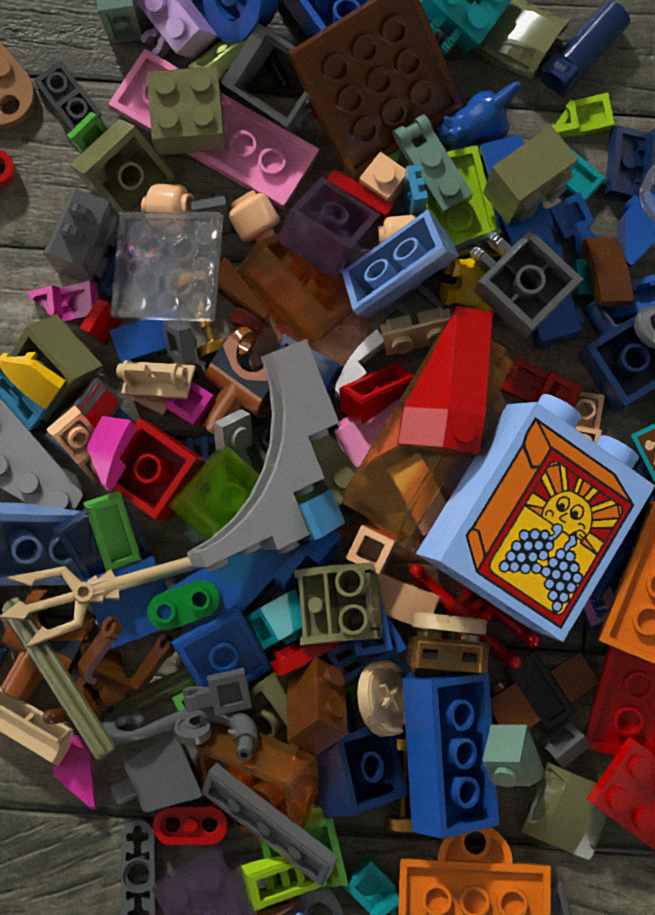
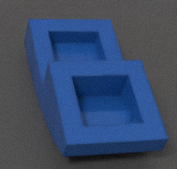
(139, 339)
(313, 554)

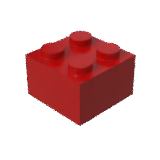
(156, 470)

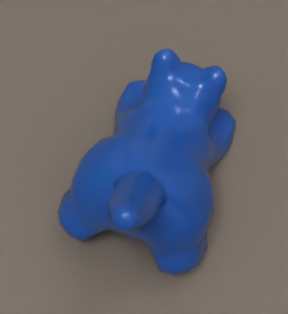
(481, 118)

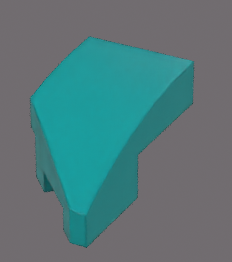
(373, 889)

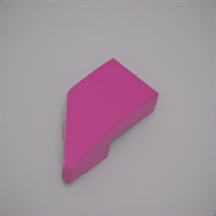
(69, 302)
(107, 446)
(76, 772)

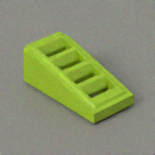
(273, 893)

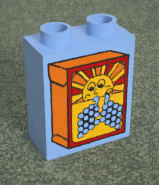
(538, 515)

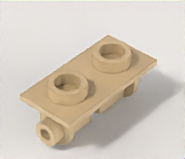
(402, 336)
(156, 379)

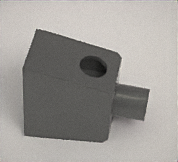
(160, 776)

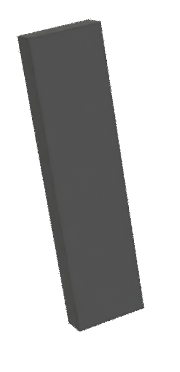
(269, 824)

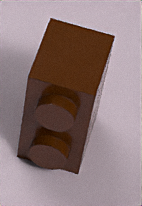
(316, 706)

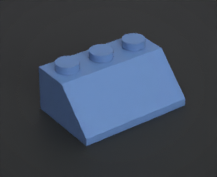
(398, 265)

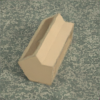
(26, 726)

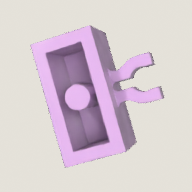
(178, 26)

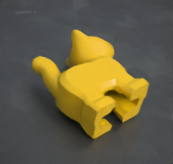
(462, 292)

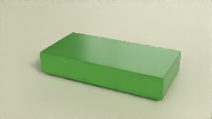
(112, 530)

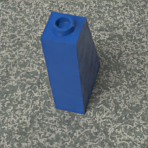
(238, 581)

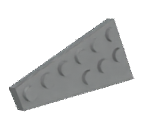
(30, 470)

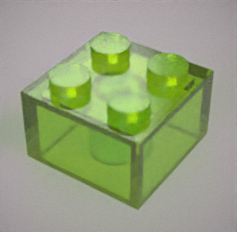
(215, 492)

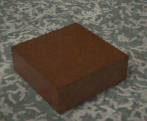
(574, 676)

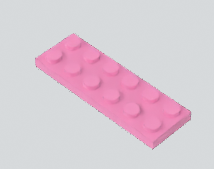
(256, 152)

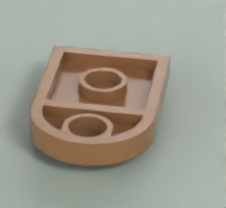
(14, 86)

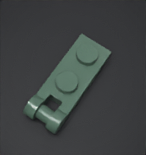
(440, 174)

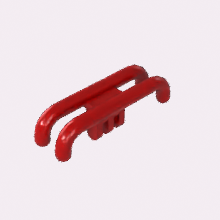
(473, 606)

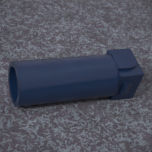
(584, 48)

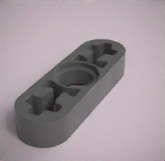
(129, 845)

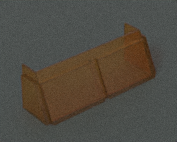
(402, 481)

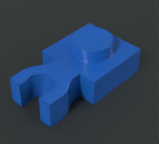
(572, 220)

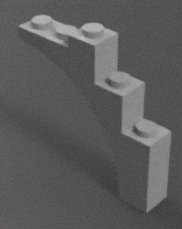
(299, 416)

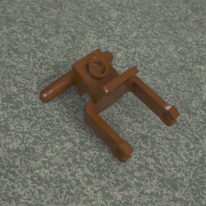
(103, 674)

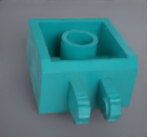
(463, 20)

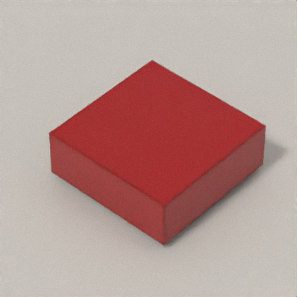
(99, 322)

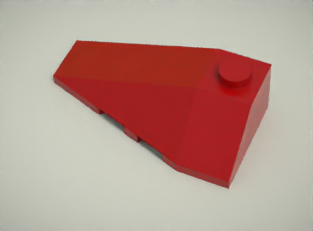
(451, 392)

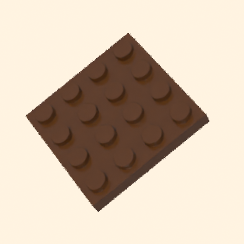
(374, 76)

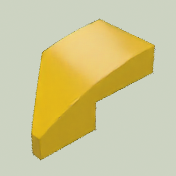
(32, 377)

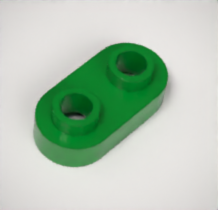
(183, 605)

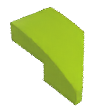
(586, 116)

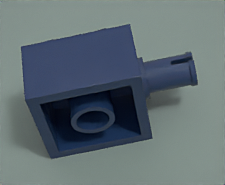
(618, 359)
(359, 771)

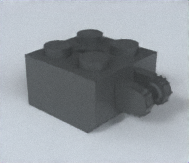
(83, 237)
(525, 261)

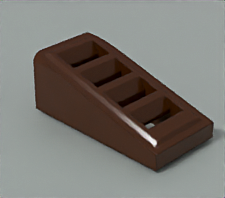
(238, 292)

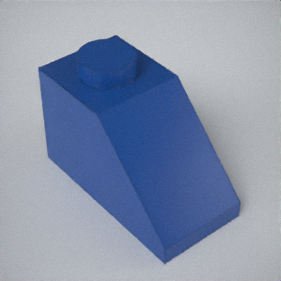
(635, 231)

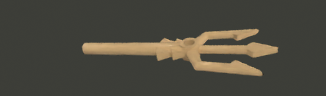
(85, 592)

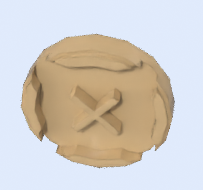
(449, 623)
(382, 698)

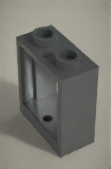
(247, 66)

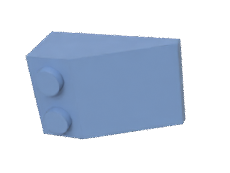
(31, 543)

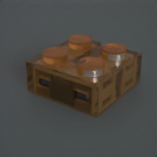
(447, 653)

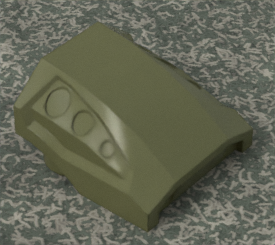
(521, 38)
(340, 603)
(562, 814)

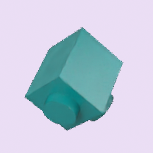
(277, 620)

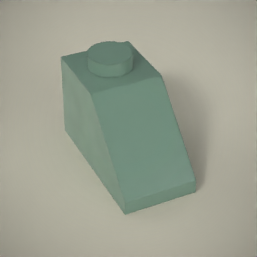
(512, 756)

